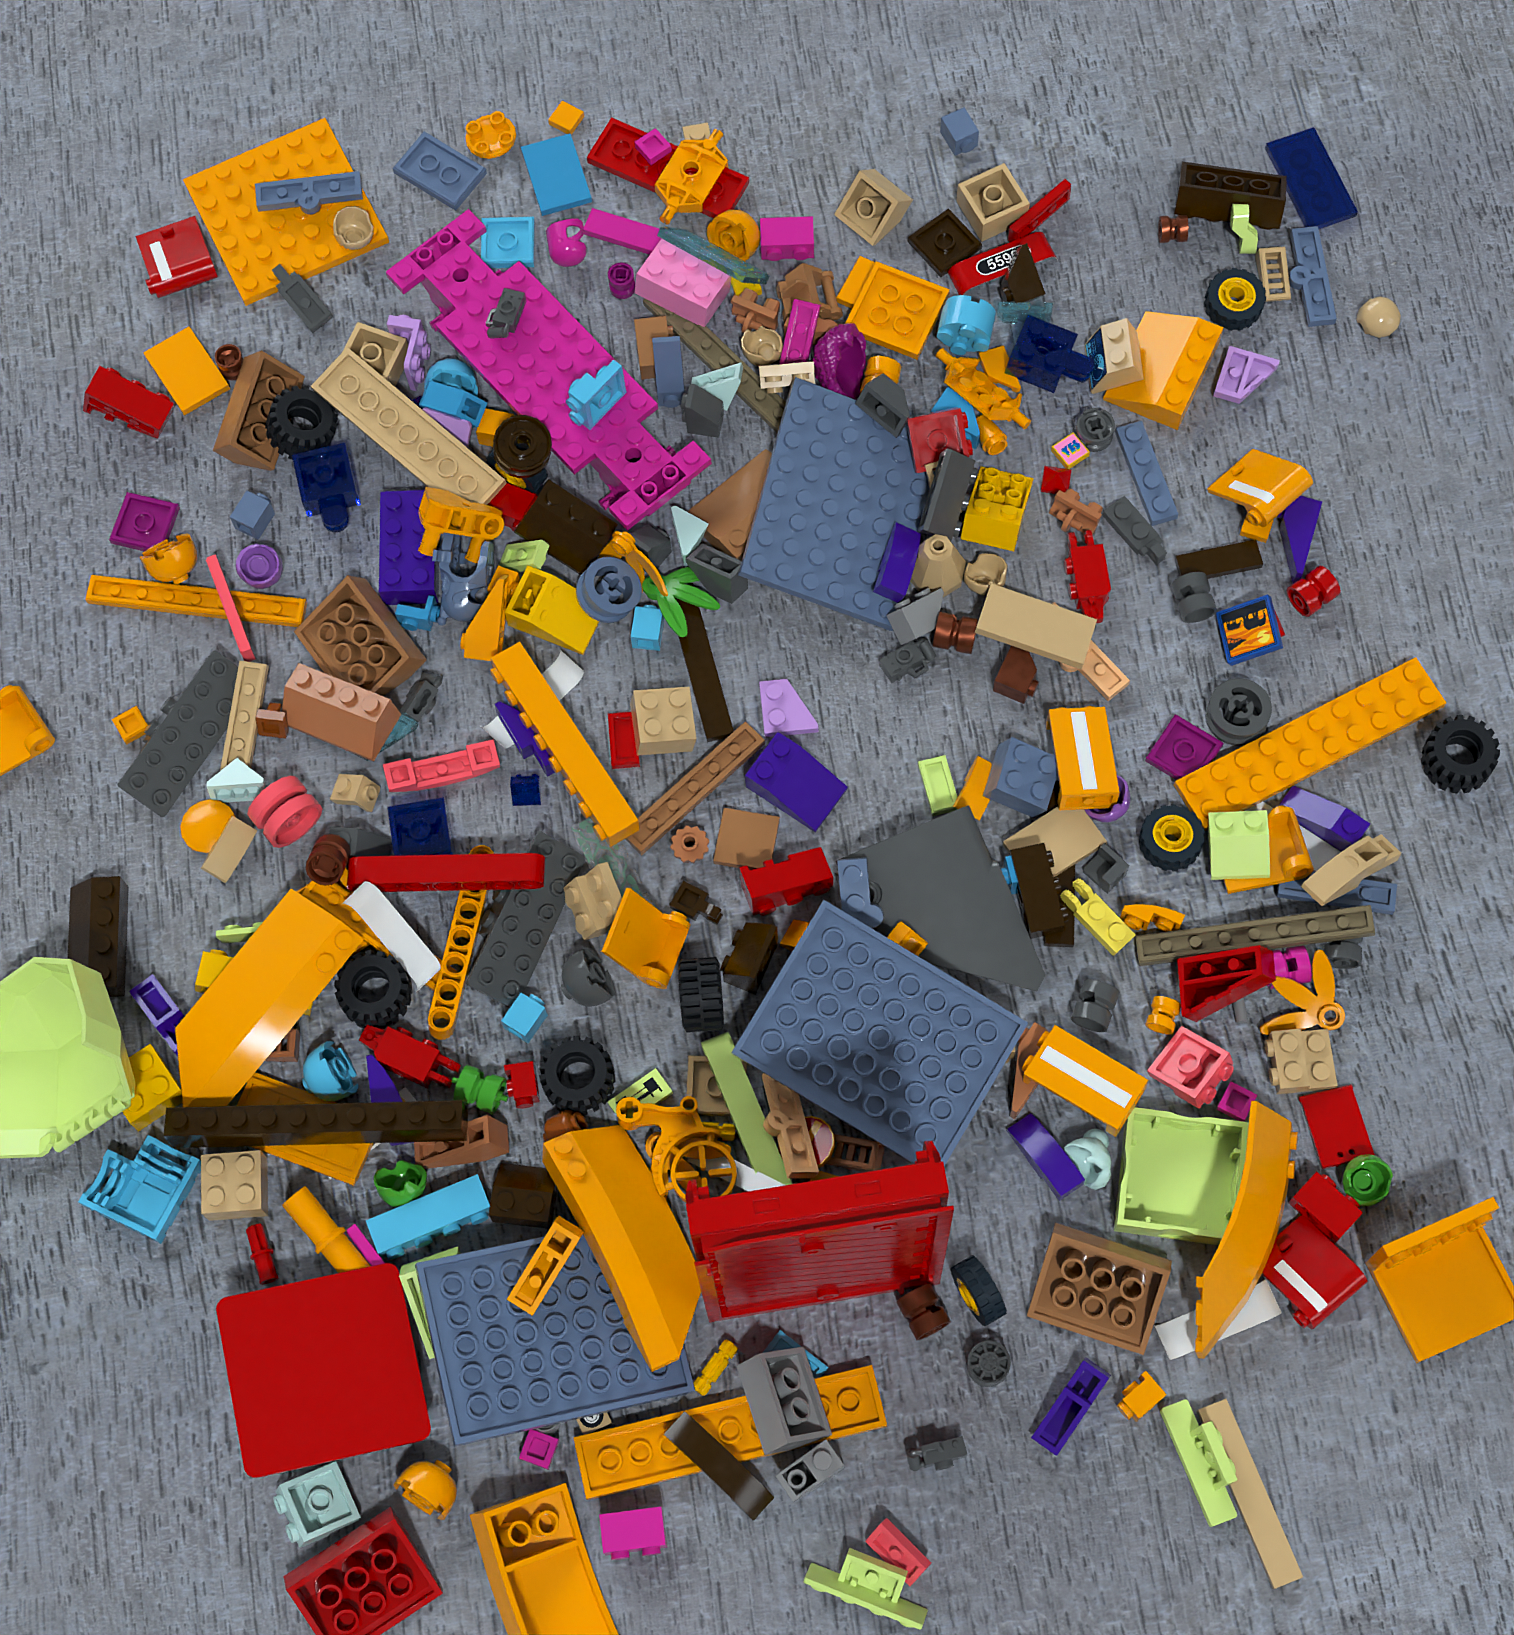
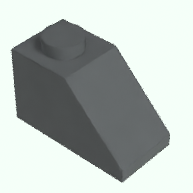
(885, 404)
(653, 544)
(718, 573)
(363, 842)

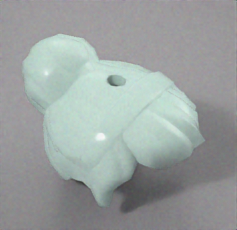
(1091, 1157)

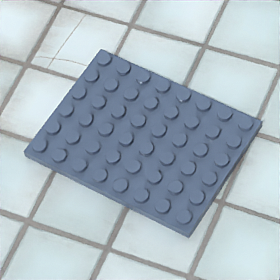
(832, 504)
(879, 1036)
(527, 1371)

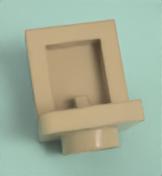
(355, 791)

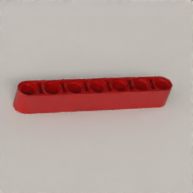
(448, 872)

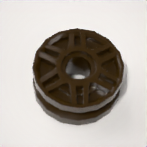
(522, 430)

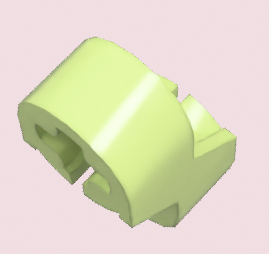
(1240, 225)

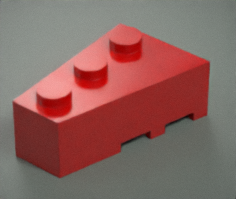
(128, 402)
(786, 881)
(1222, 978)

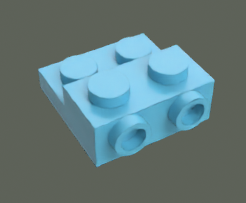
(594, 397)

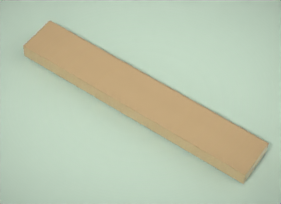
(1253, 1499)

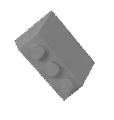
(783, 1400)

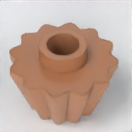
(687, 836)

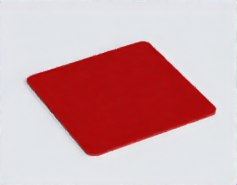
(322, 1370)

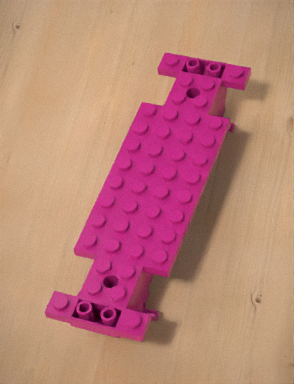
(540, 364)

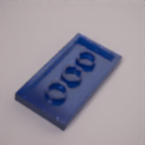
(1311, 179)

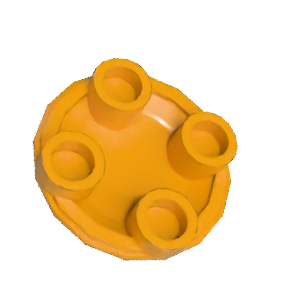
(490, 135)
(204, 824)

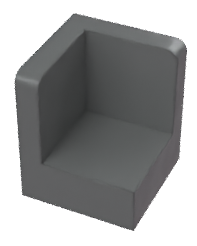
(1106, 868)

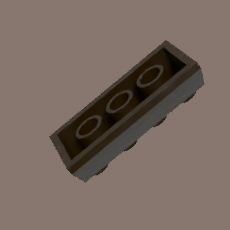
(1212, 190)
(100, 929)

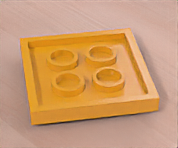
(897, 309)

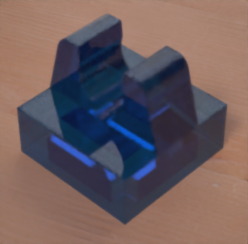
(525, 790)

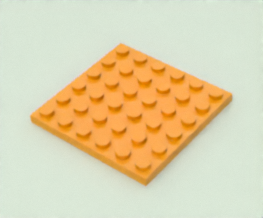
(259, 241)

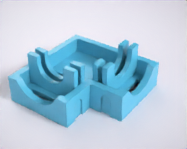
(143, 1191)

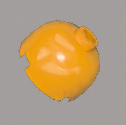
(735, 233)
(171, 560)
(428, 1487)

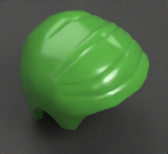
(1367, 1179)
(400, 1184)

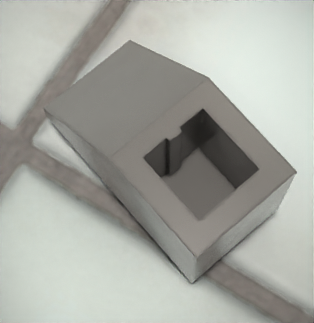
(916, 617)
(810, 1471)

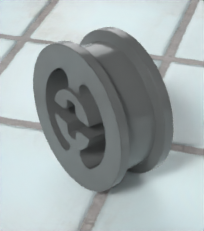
(1231, 697)

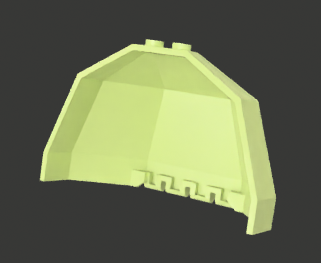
(58, 1057)

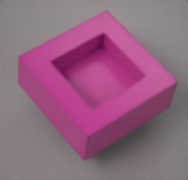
(653, 146)
(1236, 1102)
(539, 1449)

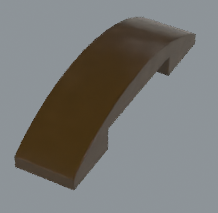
(719, 1465)

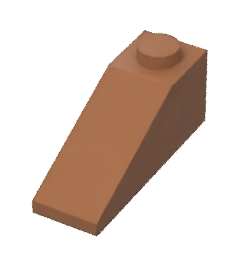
(1027, 1046)
(485, 1140)

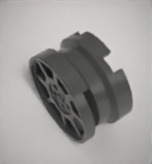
(1095, 429)
(988, 1363)

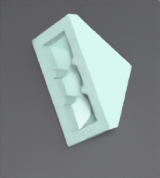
(721, 382)
(688, 531)
(235, 783)

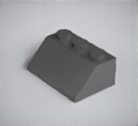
(947, 495)

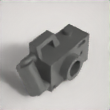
(506, 314)
(907, 659)
(421, 696)
(937, 1454)

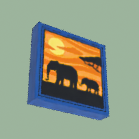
(1249, 630)

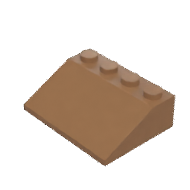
(733, 507)
(360, 639)
(1099, 1288)

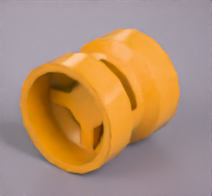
(1163, 1015)

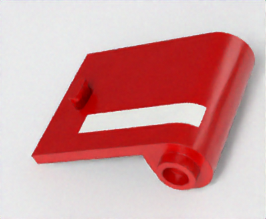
(175, 257)
(1311, 1272)

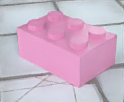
(682, 283)

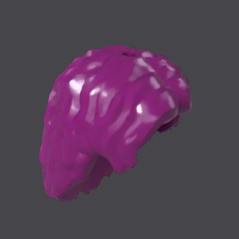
(841, 360)

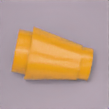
(991, 436)

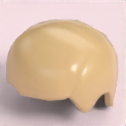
(352, 228)
(1379, 317)
(762, 346)
(984, 571)

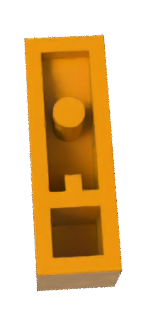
(486, 631)
(545, 1265)

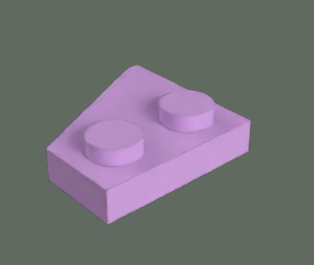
(1243, 374)
(784, 710)

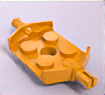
(688, 192)
(979, 391)

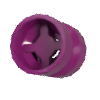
(621, 280)

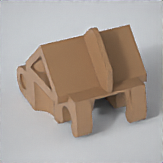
(802, 285)

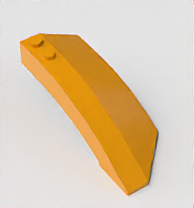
(629, 1236)

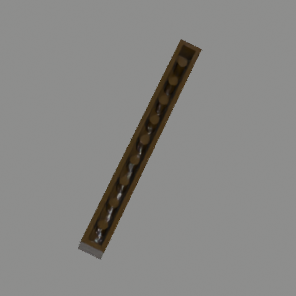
(316, 1124)

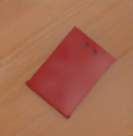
(1336, 1126)

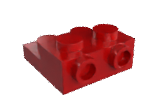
(936, 432)

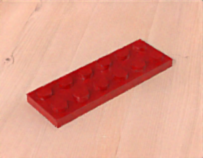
(617, 155)

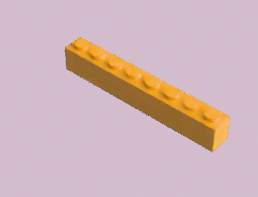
(564, 744)

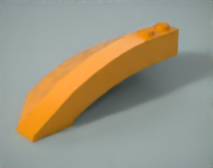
(259, 999)
(1251, 1228)
(541, 1566)

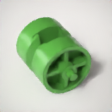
(486, 1091)

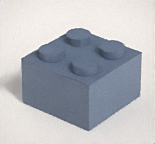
(1021, 777)

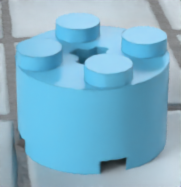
(966, 324)

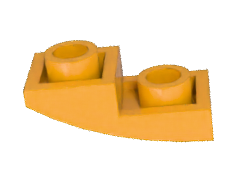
(974, 788)
(1140, 915)

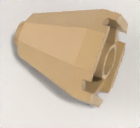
(938, 566)

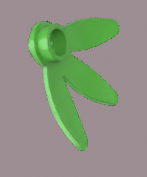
(677, 588)

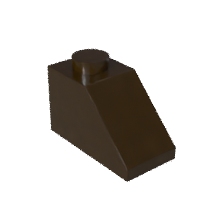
(1021, 278)

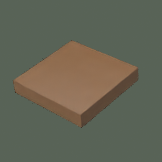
(745, 839)

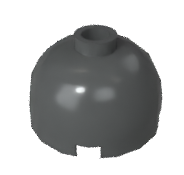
(585, 980)

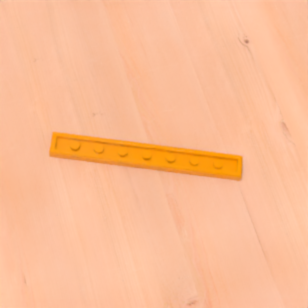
(194, 600)

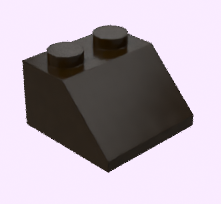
(750, 956)
(523, 1196)

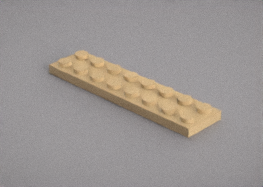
(405, 430)

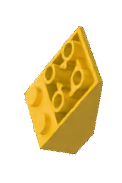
(996, 508)
(550, 611)

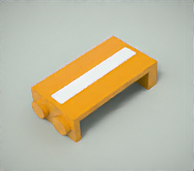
(1083, 758)
(1085, 1078)

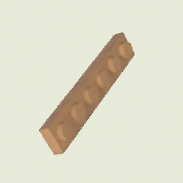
(695, 787)

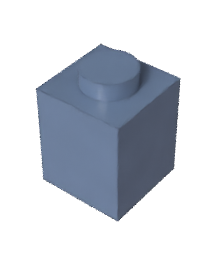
(959, 131)
(252, 514)

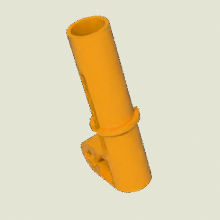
(324, 1232)

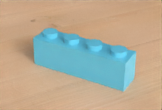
(429, 1217)

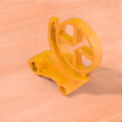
(676, 1127)

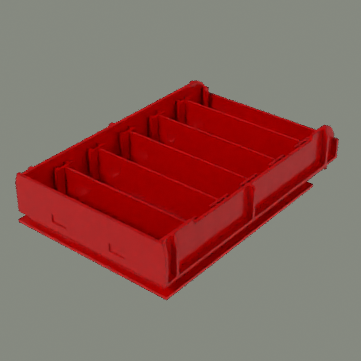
(821, 1238)

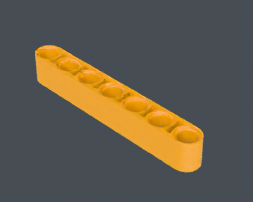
(457, 955)

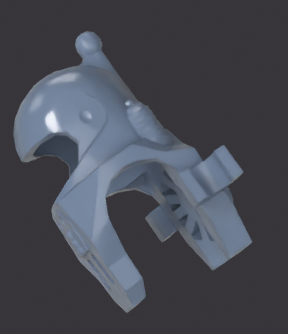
(457, 589)

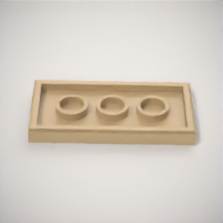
(1036, 626)

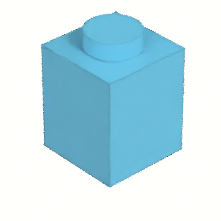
(647, 628)
(525, 1017)

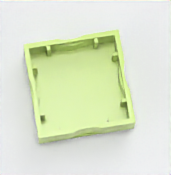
(1179, 1175)

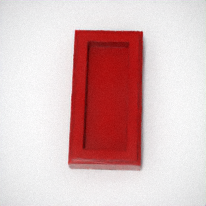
(622, 741)

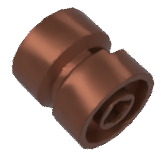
(955, 632)
(328, 859)
(923, 1311)

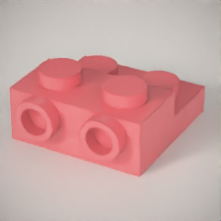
(1192, 1067)

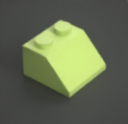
(1239, 845)

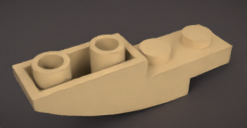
(1350, 867)

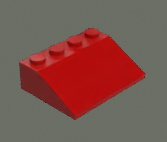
(363, 1580)

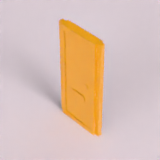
(336, 1161)

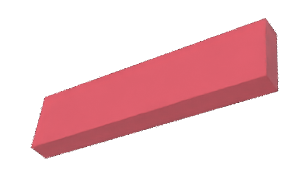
(230, 608)

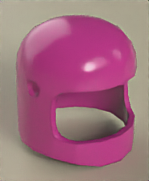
(562, 249)

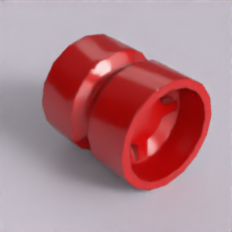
(1310, 593)

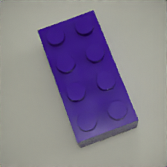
(403, 571)

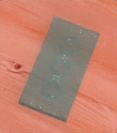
(713, 255)

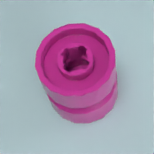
(1298, 963)

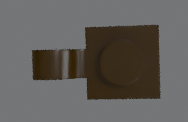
(693, 901)

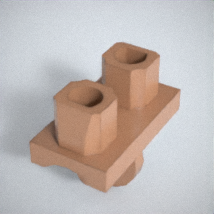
(752, 314)
(1074, 513)

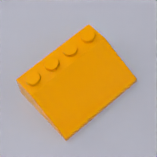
(1173, 360)

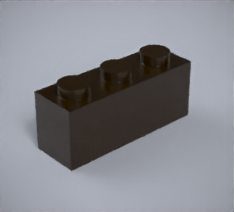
(1038, 891)

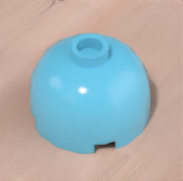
(454, 374)
(329, 1073)

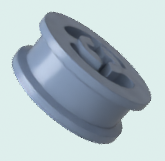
(599, 600)

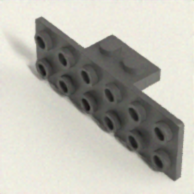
(182, 736)
(522, 923)

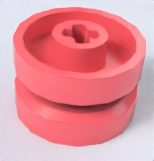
(284, 811)

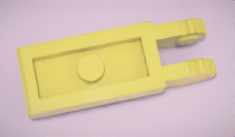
(1098, 917)

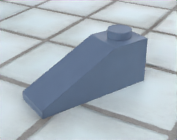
(668, 370)

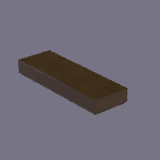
(1221, 560)

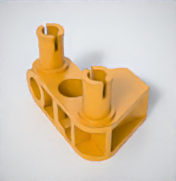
(445, 512)

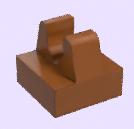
(272, 721)

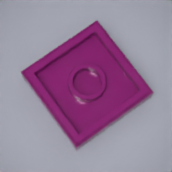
(143, 522)
(1183, 749)

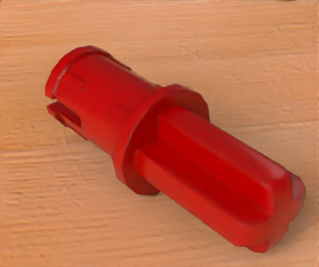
(261, 1254)

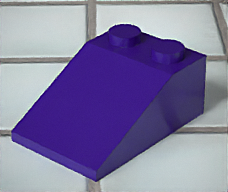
(795, 782)

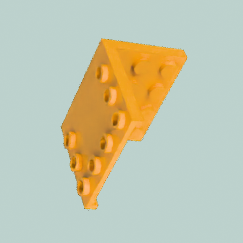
(1445, 1282)

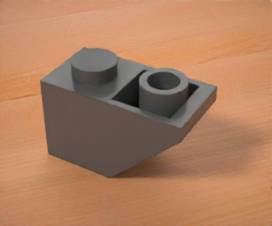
(702, 412)

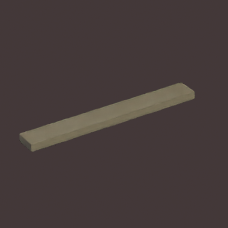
(717, 356)
(1269, 933)

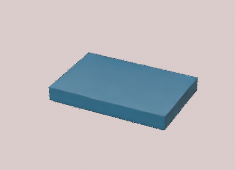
(556, 174)

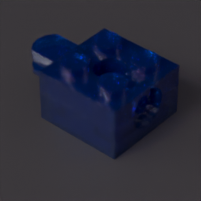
(1046, 367)
(327, 484)
(421, 828)

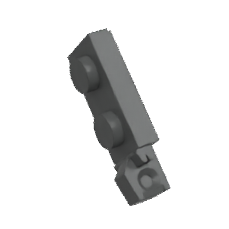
(302, 299)
(1135, 530)

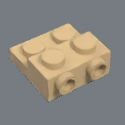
(779, 376)
(593, 901)
(1300, 1061)

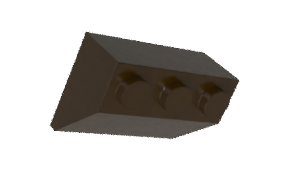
(566, 524)

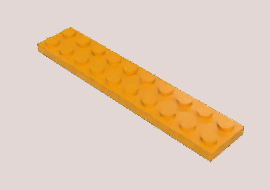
(1311, 742)
(643, 1456)

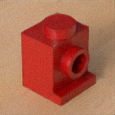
(523, 1083)

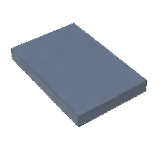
(439, 170)

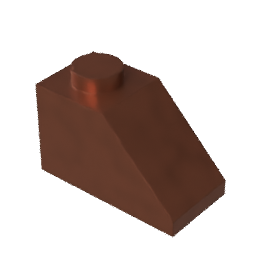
(1017, 676)

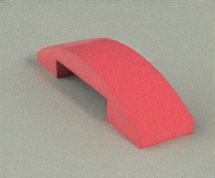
(442, 769)

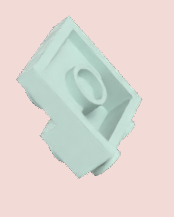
(316, 1504)

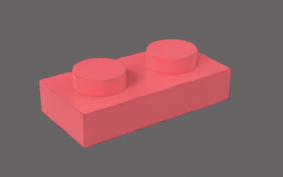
(898, 1550)

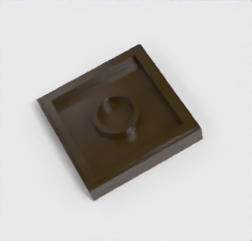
(944, 242)

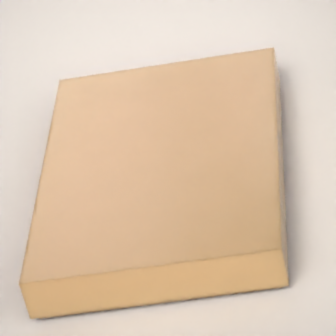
(1065, 832)

